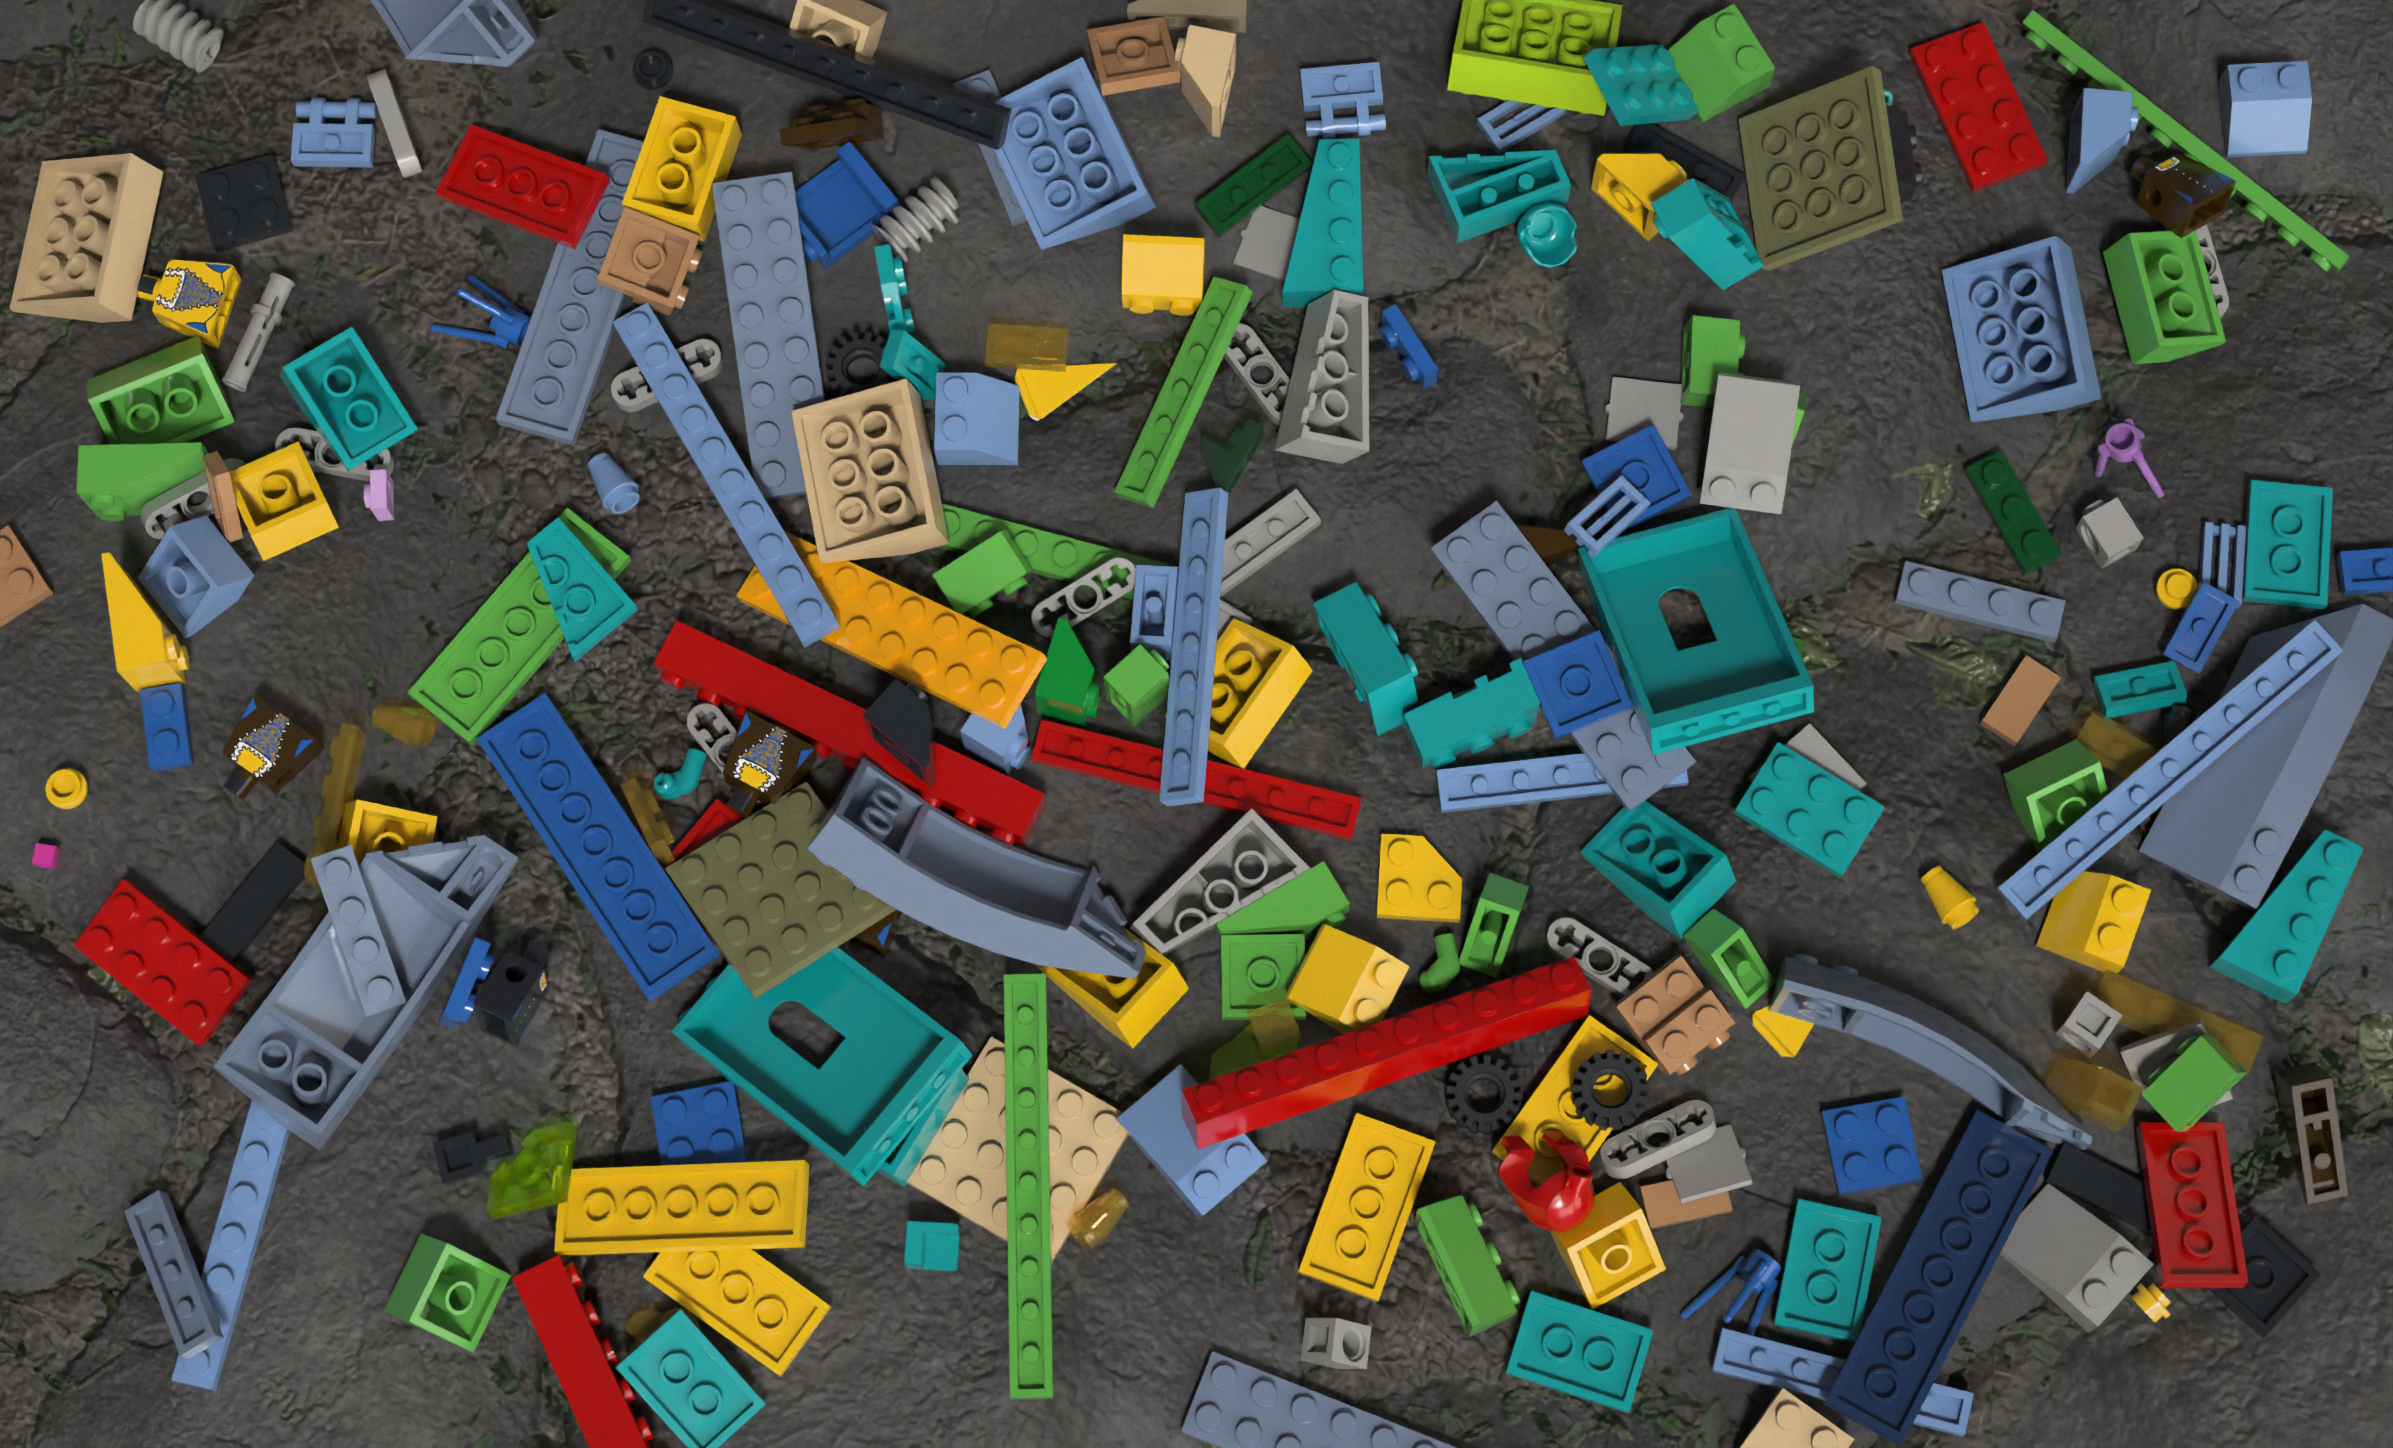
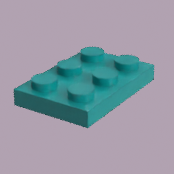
(1641, 84)
(2287, 544)
(1809, 810)
(1827, 1271)
(1579, 1352)
(690, 1383)

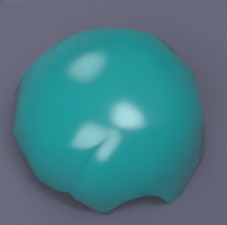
(1547, 234)

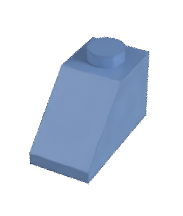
(1154, 608)

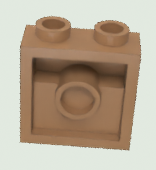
(1132, 56)
(650, 261)
(1674, 1016)

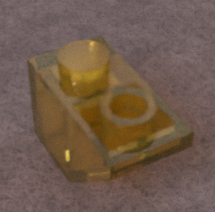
(2093, 1092)

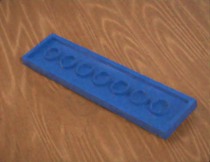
(598, 847)

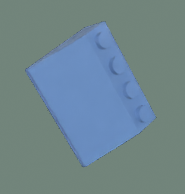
(1069, 158)
(2021, 332)

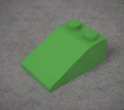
(126, 476)

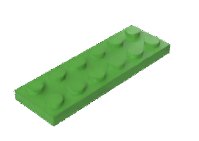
(503, 643)

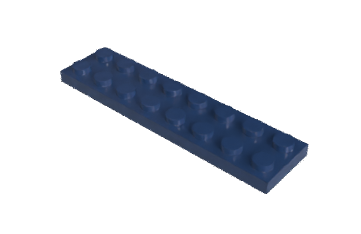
(1937, 1278)

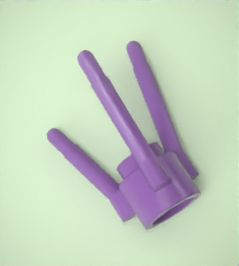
(2124, 446)

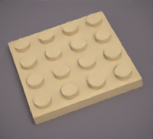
(968, 1154)

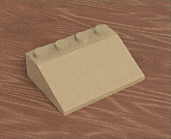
(87, 238)
(870, 474)

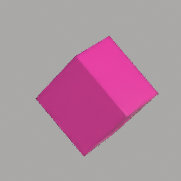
(45, 856)

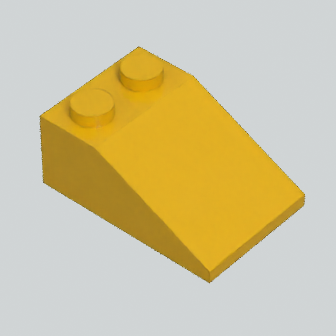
(143, 645)
(1124, 1004)

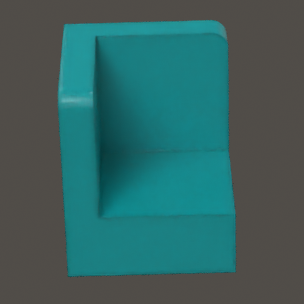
(932, 1246)

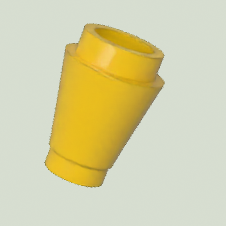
(1949, 898)

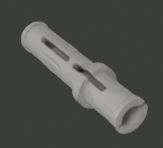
(265, 317)

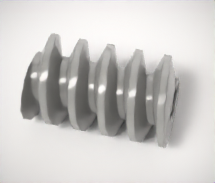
(178, 32)
(917, 219)

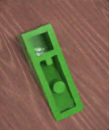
(1292, 908)

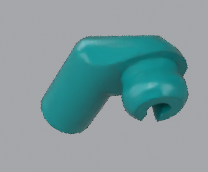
(684, 780)

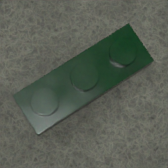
(1253, 185)
(2012, 513)

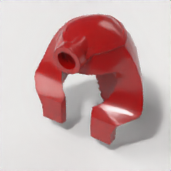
(1563, 1198)

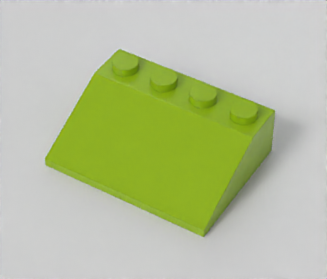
(1533, 51)

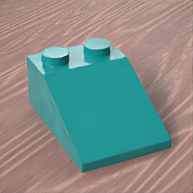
(347, 399)
(1660, 866)

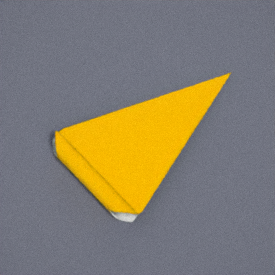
(1047, 390)
(1781, 1031)

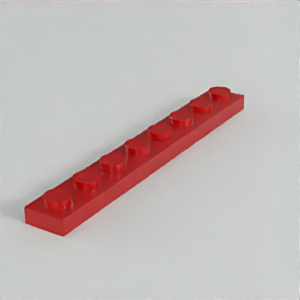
(1225, 785)

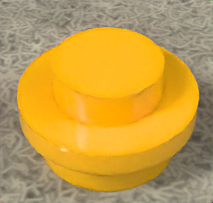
(2176, 588)
(66, 788)
(2152, 1301)

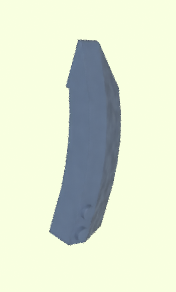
(971, 882)
(1927, 1037)
(309, 1041)

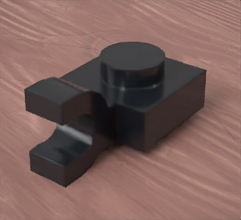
(464, 1155)

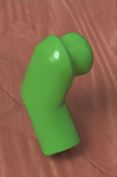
(1445, 968)

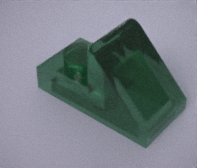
(1227, 467)

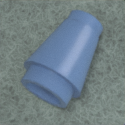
(613, 485)

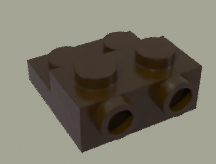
(832, 128)

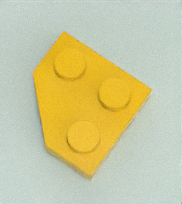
(1416, 881)

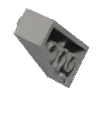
(1329, 382)
(1224, 880)

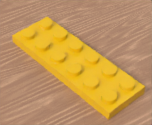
(684, 1208)

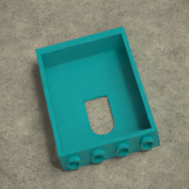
(1710, 689)
(865, 1092)

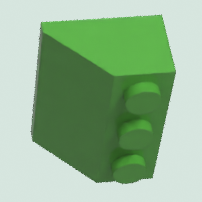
(2163, 296)
(161, 397)
(1466, 1264)

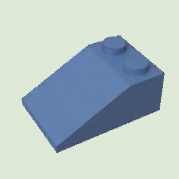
(1196, 1175)

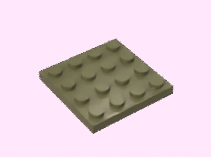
(1820, 168)
(771, 897)

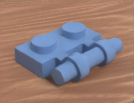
(1342, 88)
(334, 144)

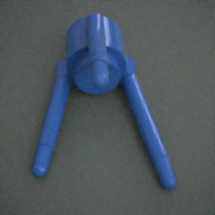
(507, 321)
(1757, 1274)

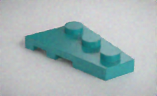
(579, 588)

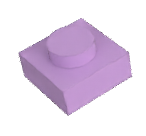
(380, 495)

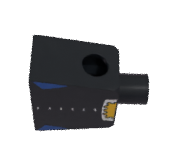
(513, 994)

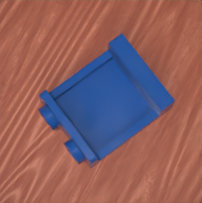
(841, 207)

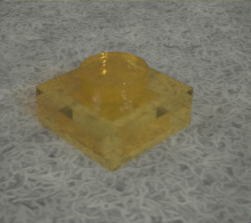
(1274, 1025)

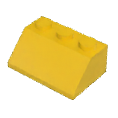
(679, 162)
(1251, 689)

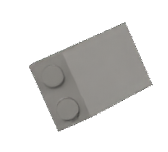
(1750, 443)
(2074, 1257)

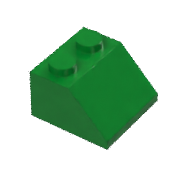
(1067, 681)

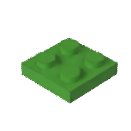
(1259, 972)

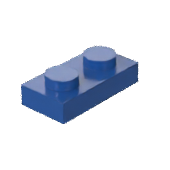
(1416, 360)
(2365, 571)
(2199, 627)
(166, 727)

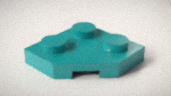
(893, 287)

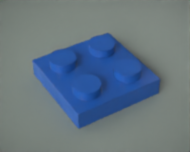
(1646, 466)
(1577, 685)
(473, 970)
(699, 1126)
(1871, 1146)

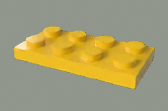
(1551, 1103)
(1367, 1207)
(742, 1300)

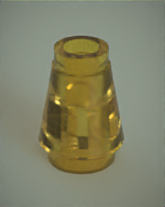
(406, 724)
(1097, 1219)

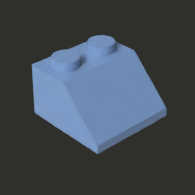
(2265, 108)
(2097, 133)
(976, 420)
(195, 574)
(997, 746)

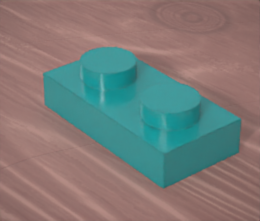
(909, 359)
(2140, 689)

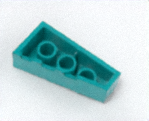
(1330, 228)
(2288, 927)

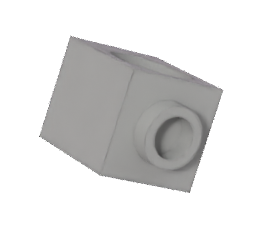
(2108, 531)
(2088, 1024)
(1336, 1343)

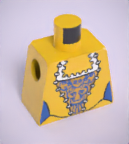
(193, 298)

